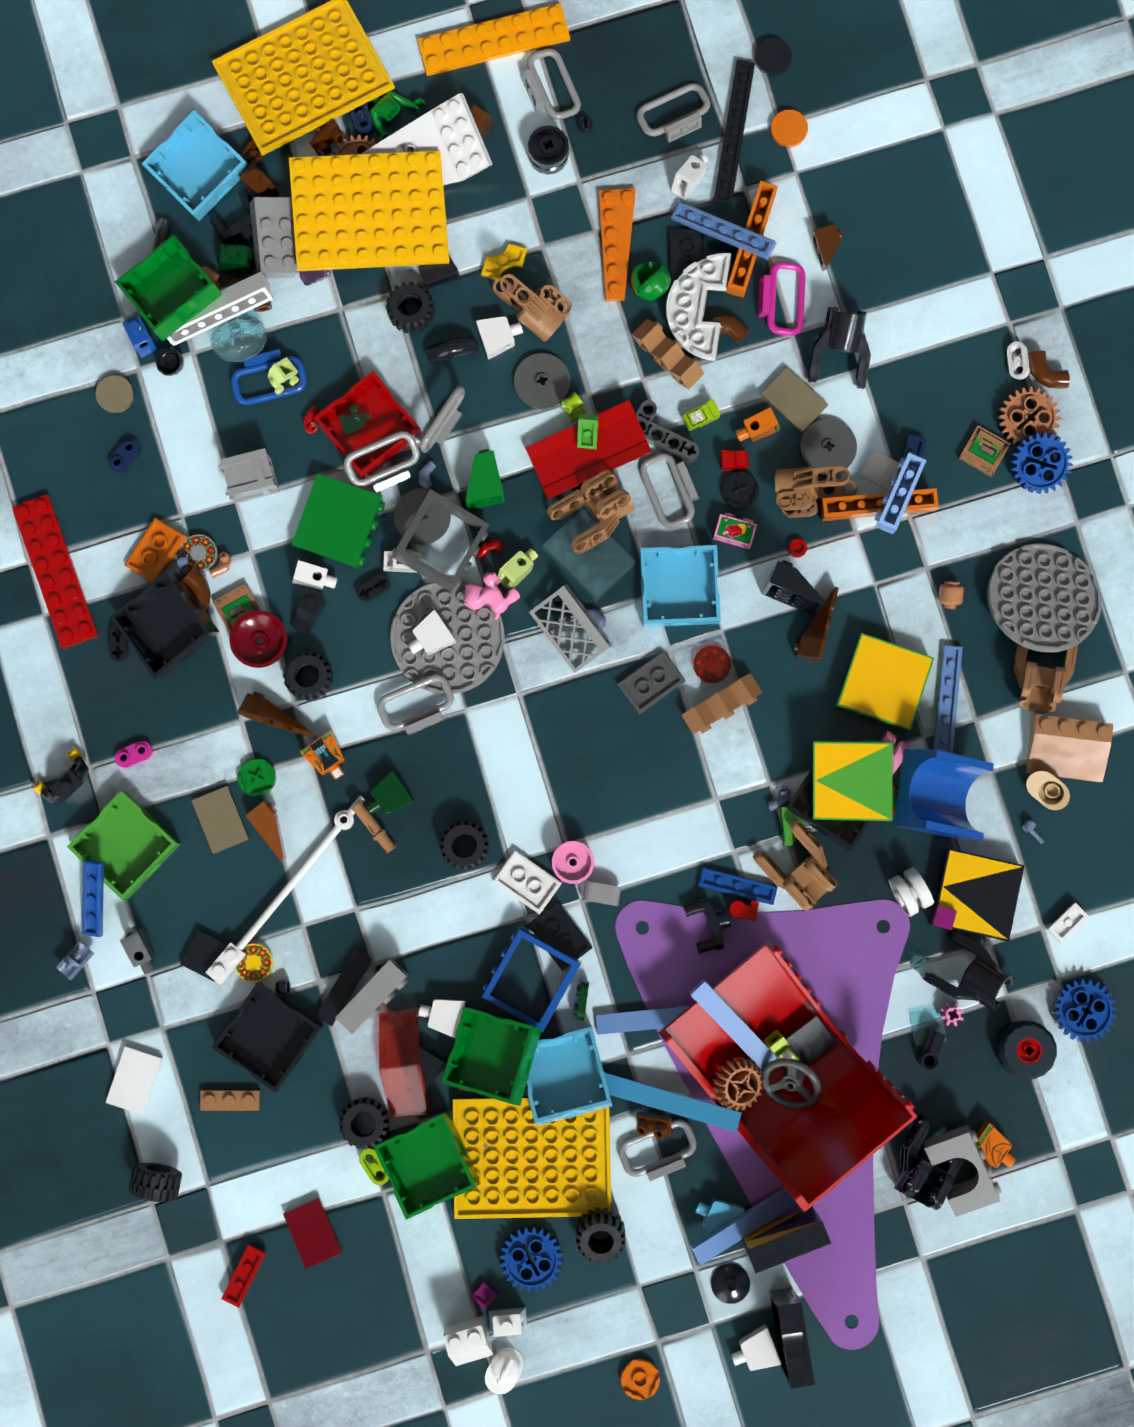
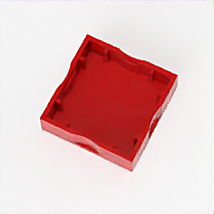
(387, 418)

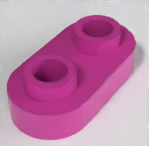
(133, 754)

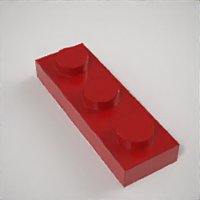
(243, 1275)

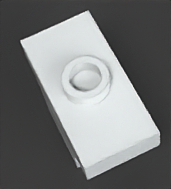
(393, 565)

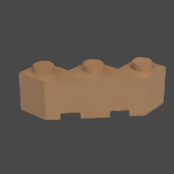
(668, 353)
(722, 704)

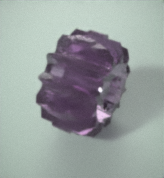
(312, 277)

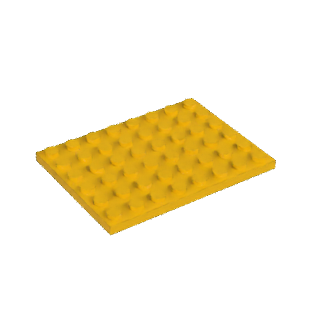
(303, 75)
(368, 210)
(529, 1167)

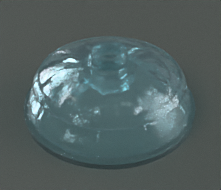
(239, 338)

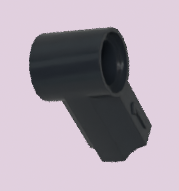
(932, 1047)

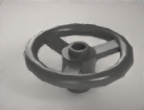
(792, 1082)

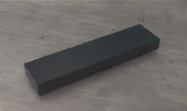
(343, 987)

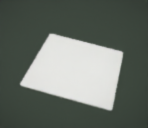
(880, 469)

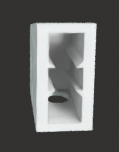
(689, 176)
(497, 335)
(304, 576)
(431, 635)
(443, 1015)
(507, 1321)
(757, 1350)

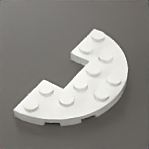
(687, 305)

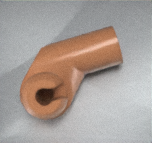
(223, 565)

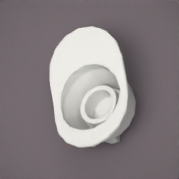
(504, 1370)

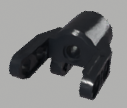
(844, 334)
(980, 980)
(918, 1177)

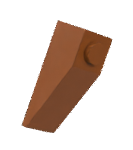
(268, 826)

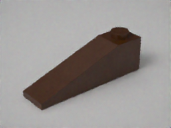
(814, 639)
(263, 711)

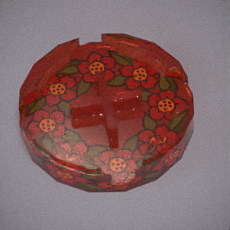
(712, 664)

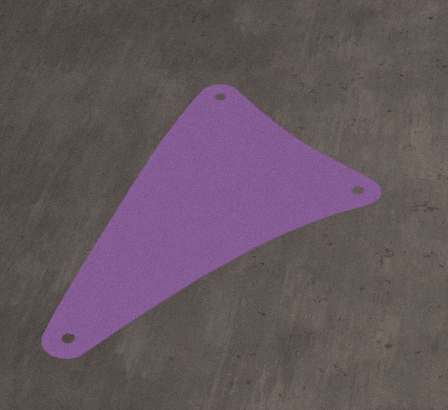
(852, 977)

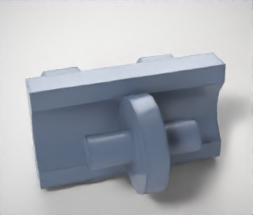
(75, 960)

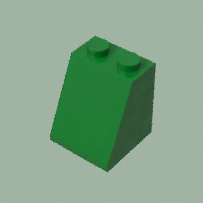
(485, 482)

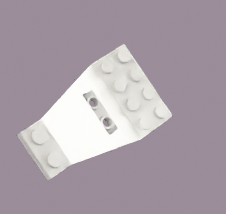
(443, 129)

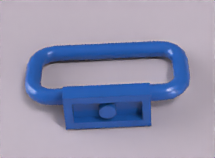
(262, 362)

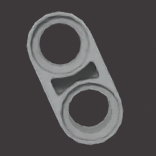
(601, 893)

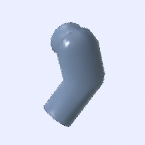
(424, 477)

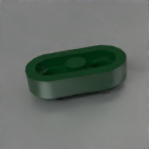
(582, 992)

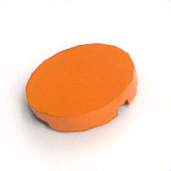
(789, 128)
(640, 1379)

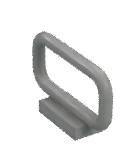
(537, 92)
(681, 125)
(444, 421)
(387, 476)
(683, 482)
(423, 719)
(664, 1166)

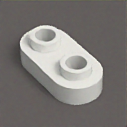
(1016, 361)

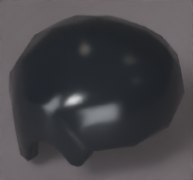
(169, 361)

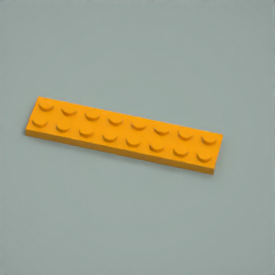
(493, 39)

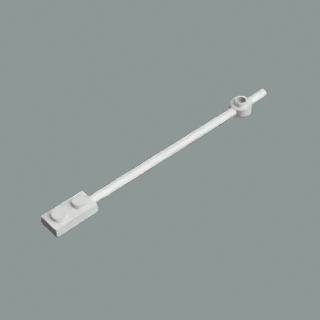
(233, 953)

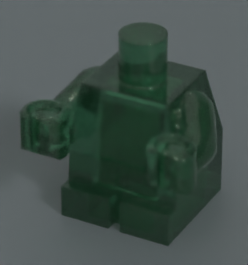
(354, 420)

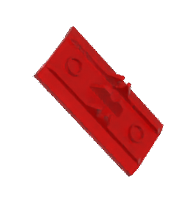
(565, 466)

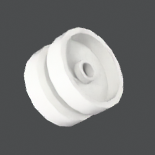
(911, 891)

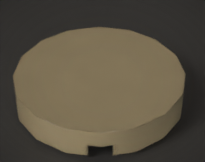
(114, 394)

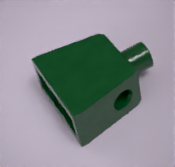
(235, 259)
(389, 795)

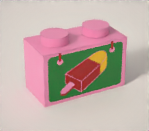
(735, 531)

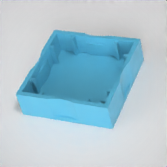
(196, 165)
(679, 586)
(567, 1078)

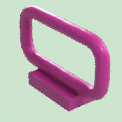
(767, 298)

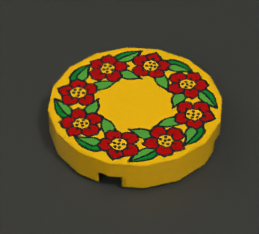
(256, 964)

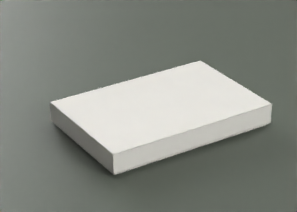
(527, 882)
(134, 1080)

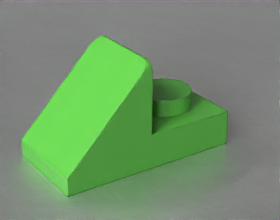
(587, 431)
(786, 818)

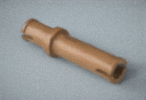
(372, 825)

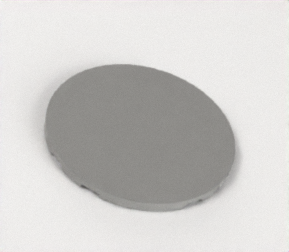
(1044, 598)
(476, 634)

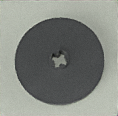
(536, 394)
(831, 432)
(429, 529)

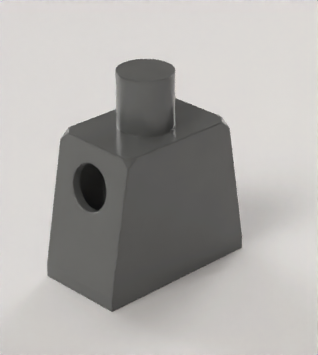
(138, 941)

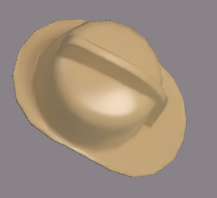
(1048, 790)

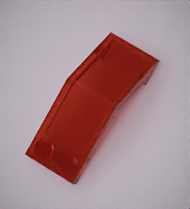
(400, 1063)

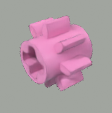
(945, 1014)

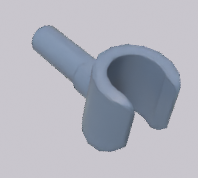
(182, 561)
(1028, 827)

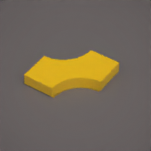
(496, 265)

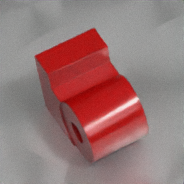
(734, 460)
(740, 910)

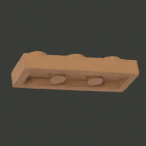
(230, 1100)

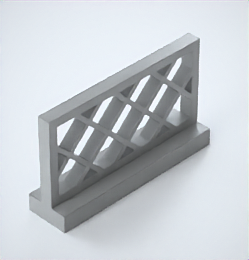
(580, 615)

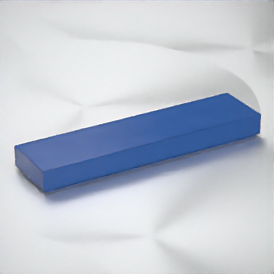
(737, 886)
(93, 898)

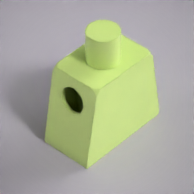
(517, 569)

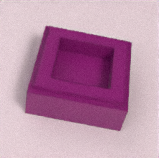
(944, 918)
(484, 1295)

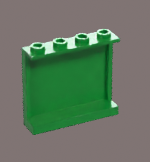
(338, 521)

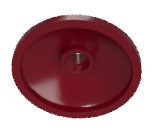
(252, 627)

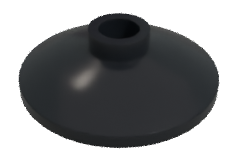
(726, 1274)

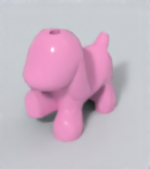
(478, 596)

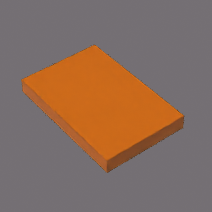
(155, 550)

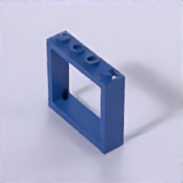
(506, 955)

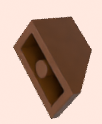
(826, 243)

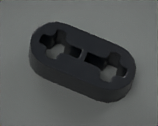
(375, 592)
(113, 645)

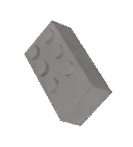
(273, 236)
(372, 996)

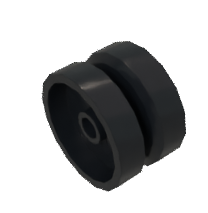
(548, 149)

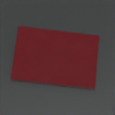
(312, 1233)

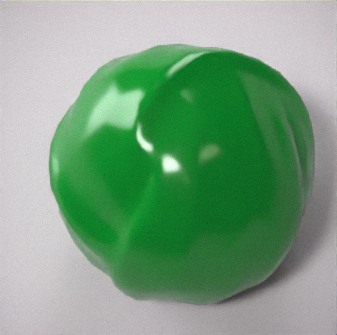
(650, 280)

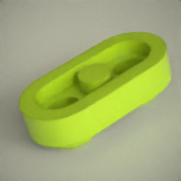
(373, 1166)

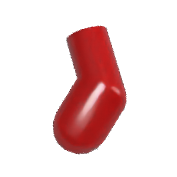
(308, 420)
(490, 545)

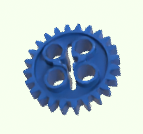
(1047, 446)
(1100, 1018)
(547, 1252)

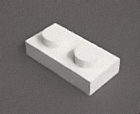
(1067, 922)

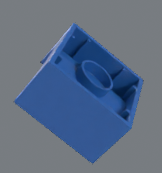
(935, 792)

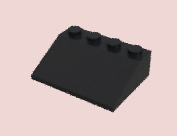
(791, 588)

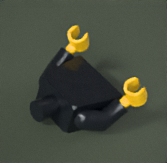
(67, 782)

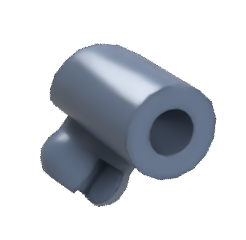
(598, 617)
(781, 800)

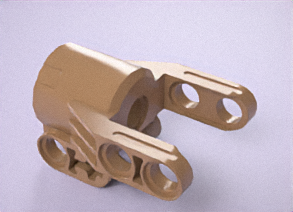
(534, 311)
(800, 488)
(603, 501)
(1041, 685)
(809, 878)

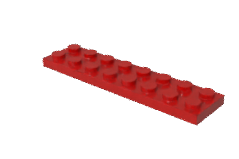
(55, 571)

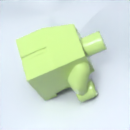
(282, 372)

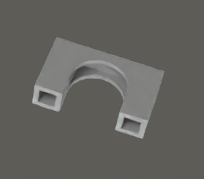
(962, 1144)

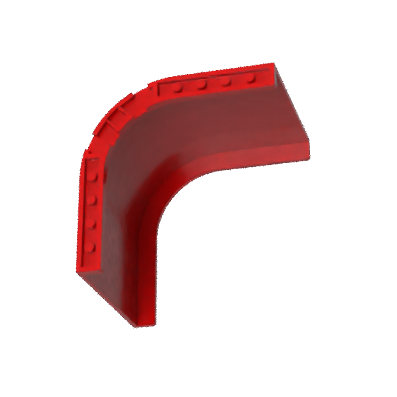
(804, 1147)

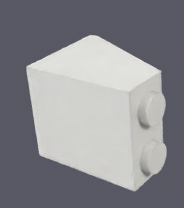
(467, 1341)

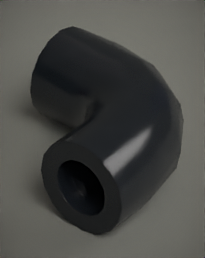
(452, 349)

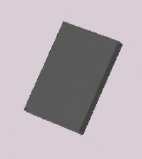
(651, 682)

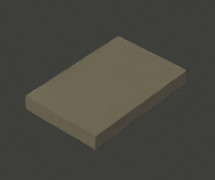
(794, 400)
(220, 819)

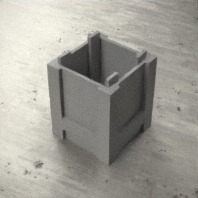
(249, 476)

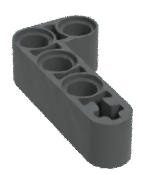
(667, 435)

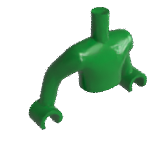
(388, 109)

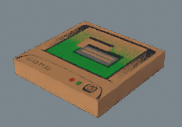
(984, 451)
(235, 604)

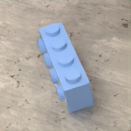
(900, 494)

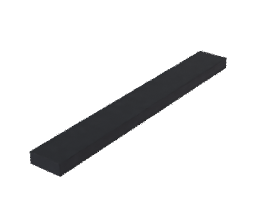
(734, 133)

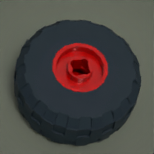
(1026, 1049)

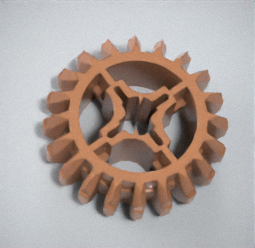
(737, 1095)

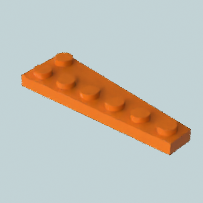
(616, 230)

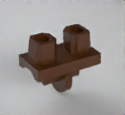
(325, 137)
(655, 1123)

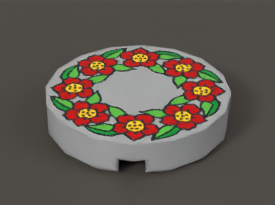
(200, 551)

